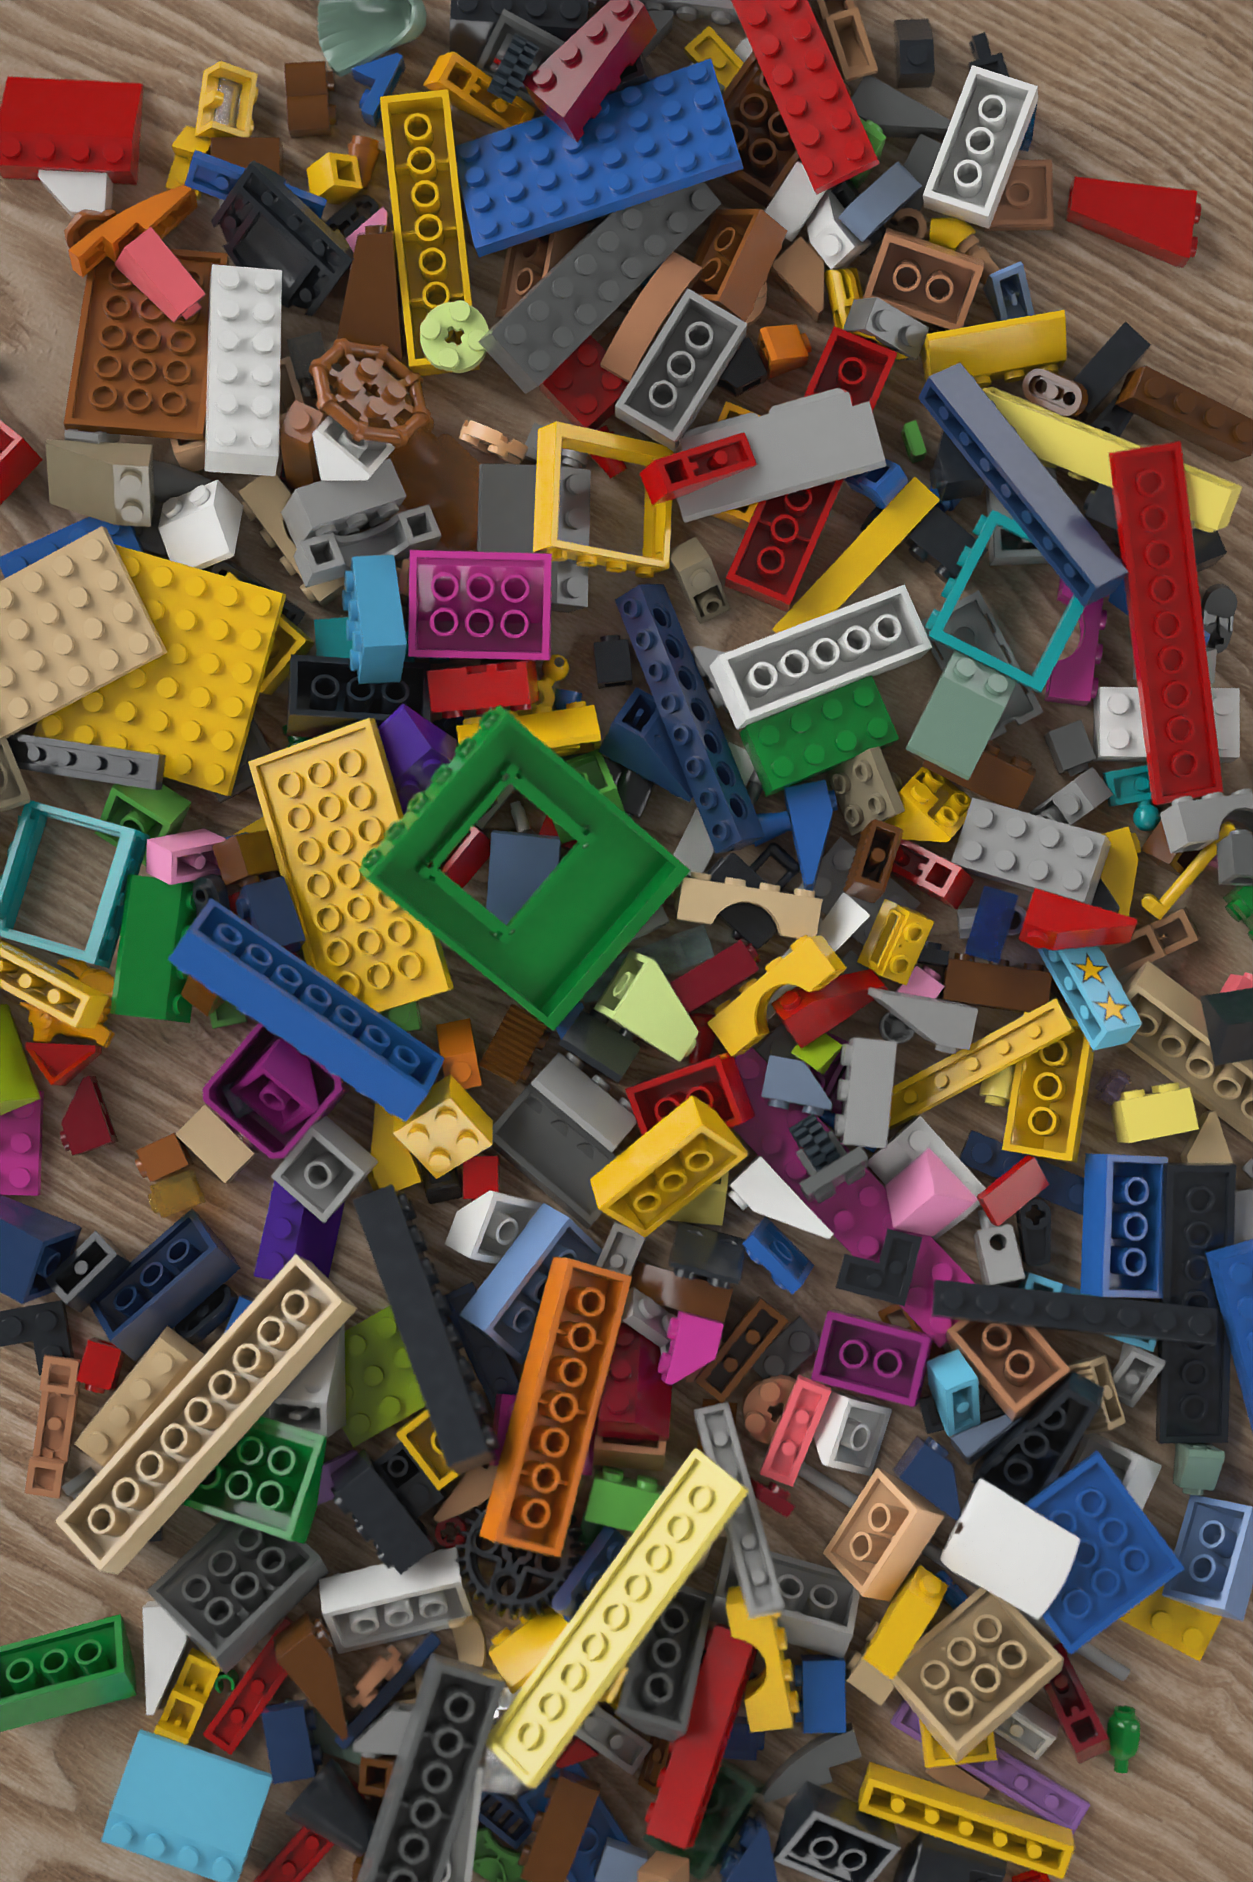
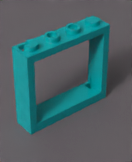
(954, 589)
(18, 868)

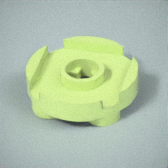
(435, 330)

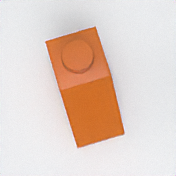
(782, 349)
(460, 1053)

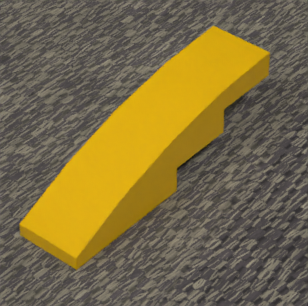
(188, 1698)

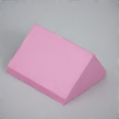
(926, 1196)

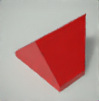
(62, 1061)

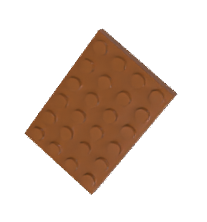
(136, 365)

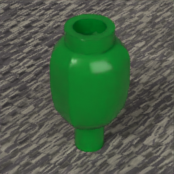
(1124, 1736)

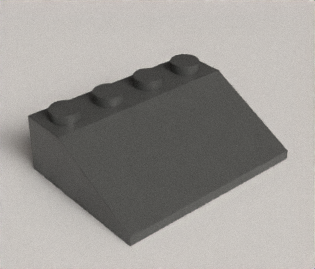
(507, 523)
(236, 1588)

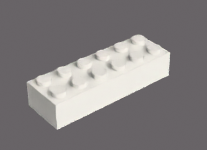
(243, 370)
(820, 656)

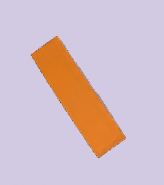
(160, 212)

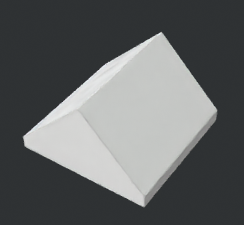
(344, 458)

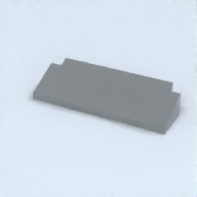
(794, 450)

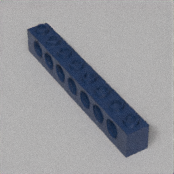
(689, 718)

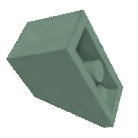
(1197, 1467)

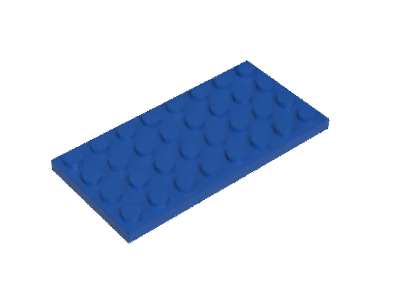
(634, 150)

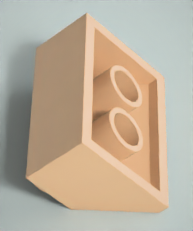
(883, 1536)

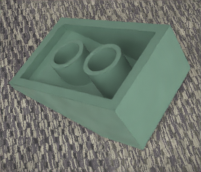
(961, 715)

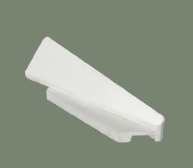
(836, 928)

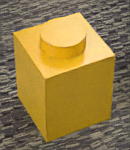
(334, 177)

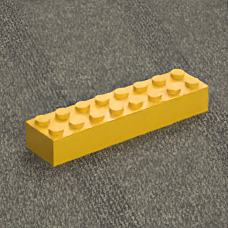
(425, 212)

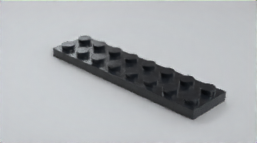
(1195, 1378)

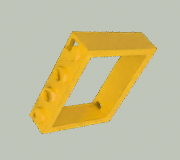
(656, 517)

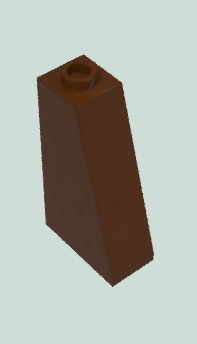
(372, 294)

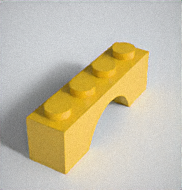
(744, 1021)
(768, 1695)

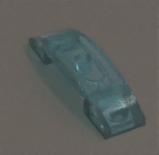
(670, 954)

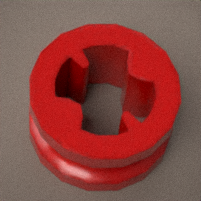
(458, 1538)

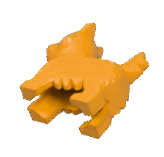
(48, 1026)

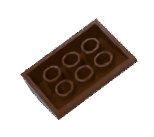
(759, 134)

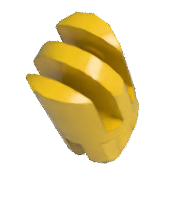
(842, 289)

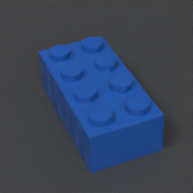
(1122, 1226)

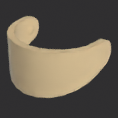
(469, 1640)

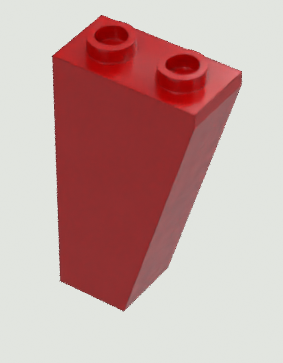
(1138, 216)

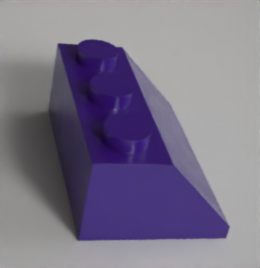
(414, 752)
(292, 1231)

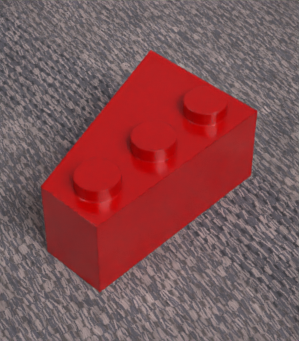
(483, 687)

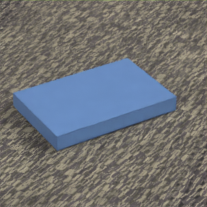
(517, 869)

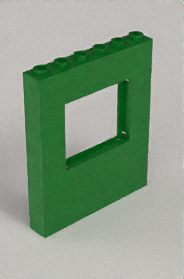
(577, 914)

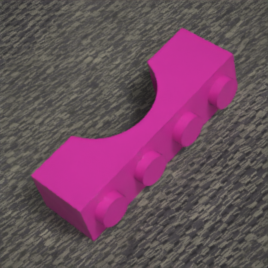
(1073, 677)

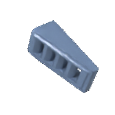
(982, 1438)

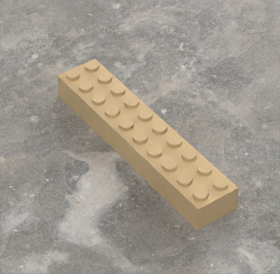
(205, 1415)

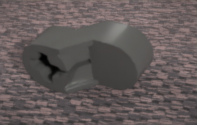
(1219, 602)

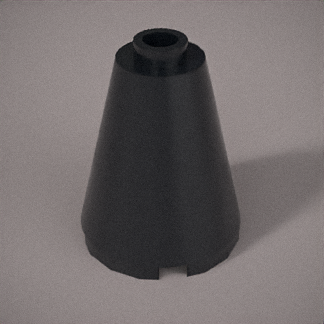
(335, 1810)

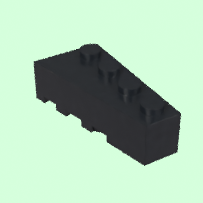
(1042, 1442)

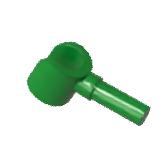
(232, 1676)

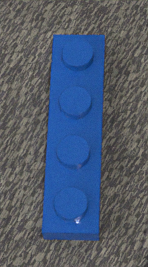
(219, 177)

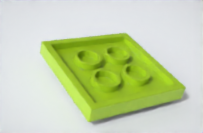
(377, 1378)

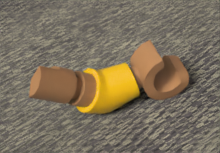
(950, 234)

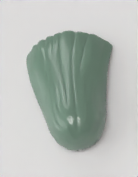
(364, 29)

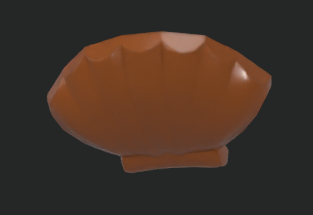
(84, 223)

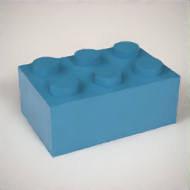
(374, 619)

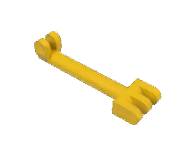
(1160, 907)

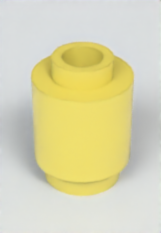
(998, 1087)

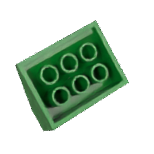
(267, 1480)

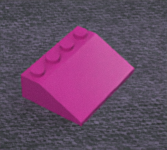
(479, 605)

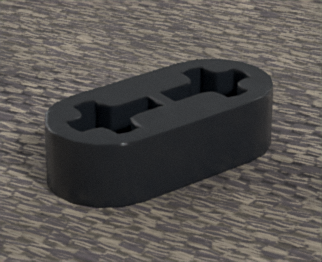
(349, 212)

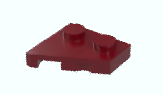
(773, 1496)

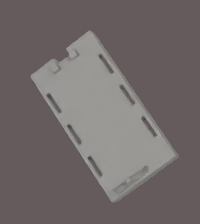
(970, 626)

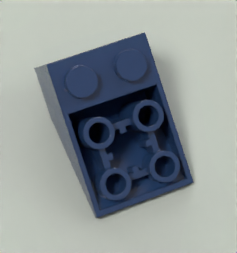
(643, 745)

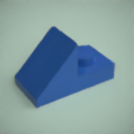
(382, 78)

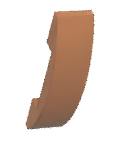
(649, 315)
(54, 1426)

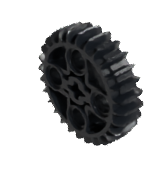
(515, 1568)

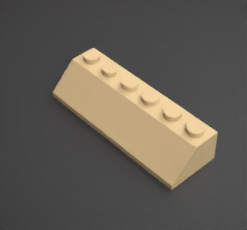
(1178, 1046)

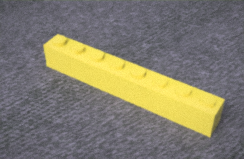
(1085, 451)

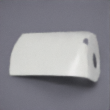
(1010, 1550)

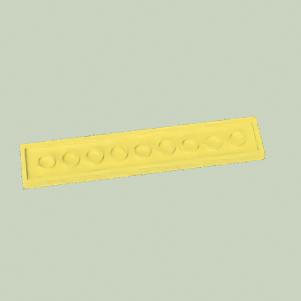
(615, 1617)

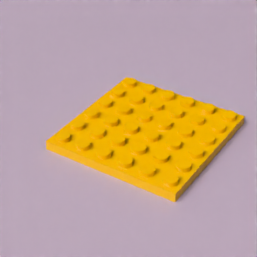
(200, 693)

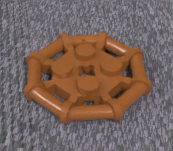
(357, 410)

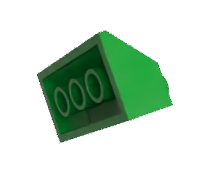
(151, 929)
(65, 1672)

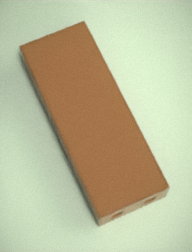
(959, 1780)

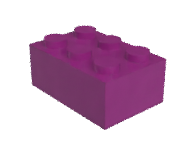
(872, 1357)

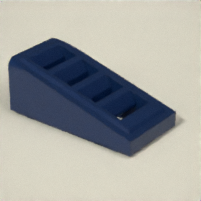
(491, 1819)

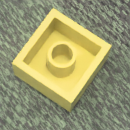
(1154, 1114)

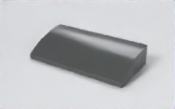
(552, 1152)

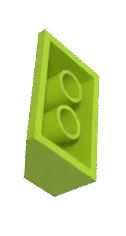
(16, 1077)

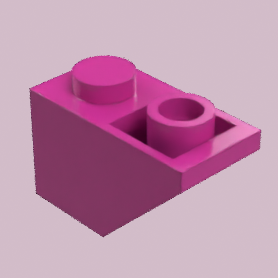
(691, 1346)

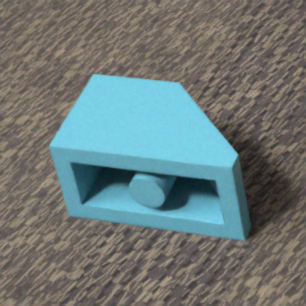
(954, 1392)

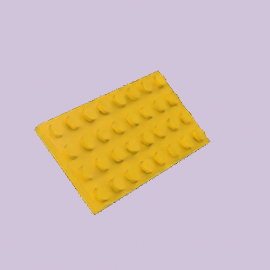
(323, 814)

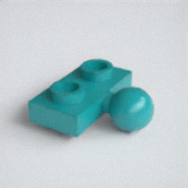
(1133, 786)

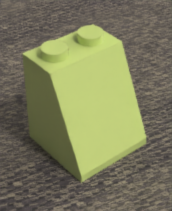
(648, 1007)

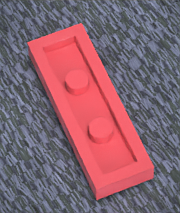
(795, 1430)

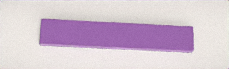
(1013, 1779)

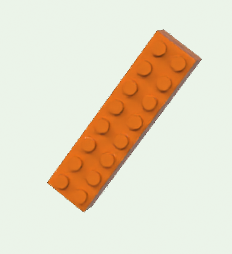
(556, 1406)

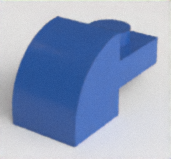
(879, 484)

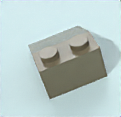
(102, 480)

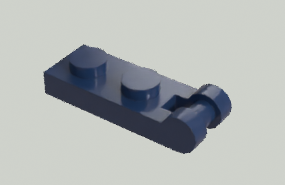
(588, 1572)

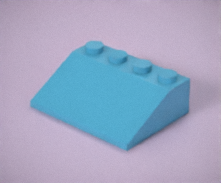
(187, 1808)

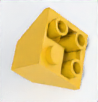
(932, 808)

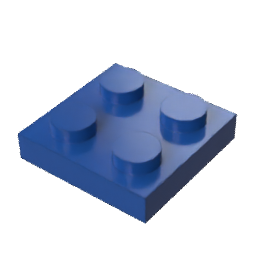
(779, 1255)

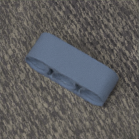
(880, 202)

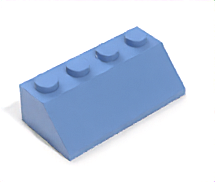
(511, 1295)

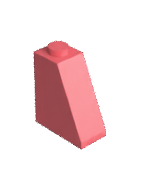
(160, 276)

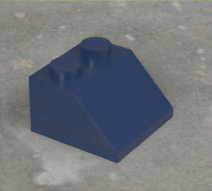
(930, 1474)

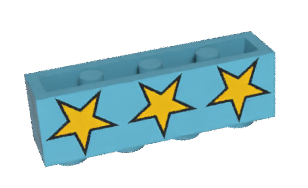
(1093, 995)

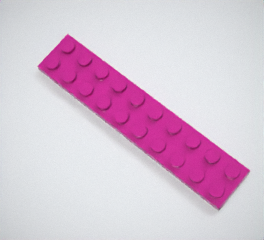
(857, 1211)

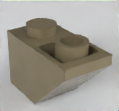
(698, 580)

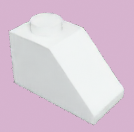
(78, 189)
(830, 236)

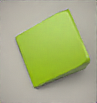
(819, 1053)

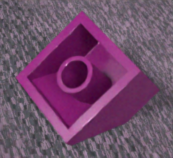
(278, 1086)

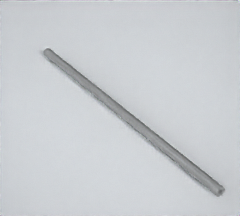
(934, 1553)

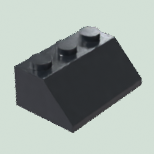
(834, 1839)

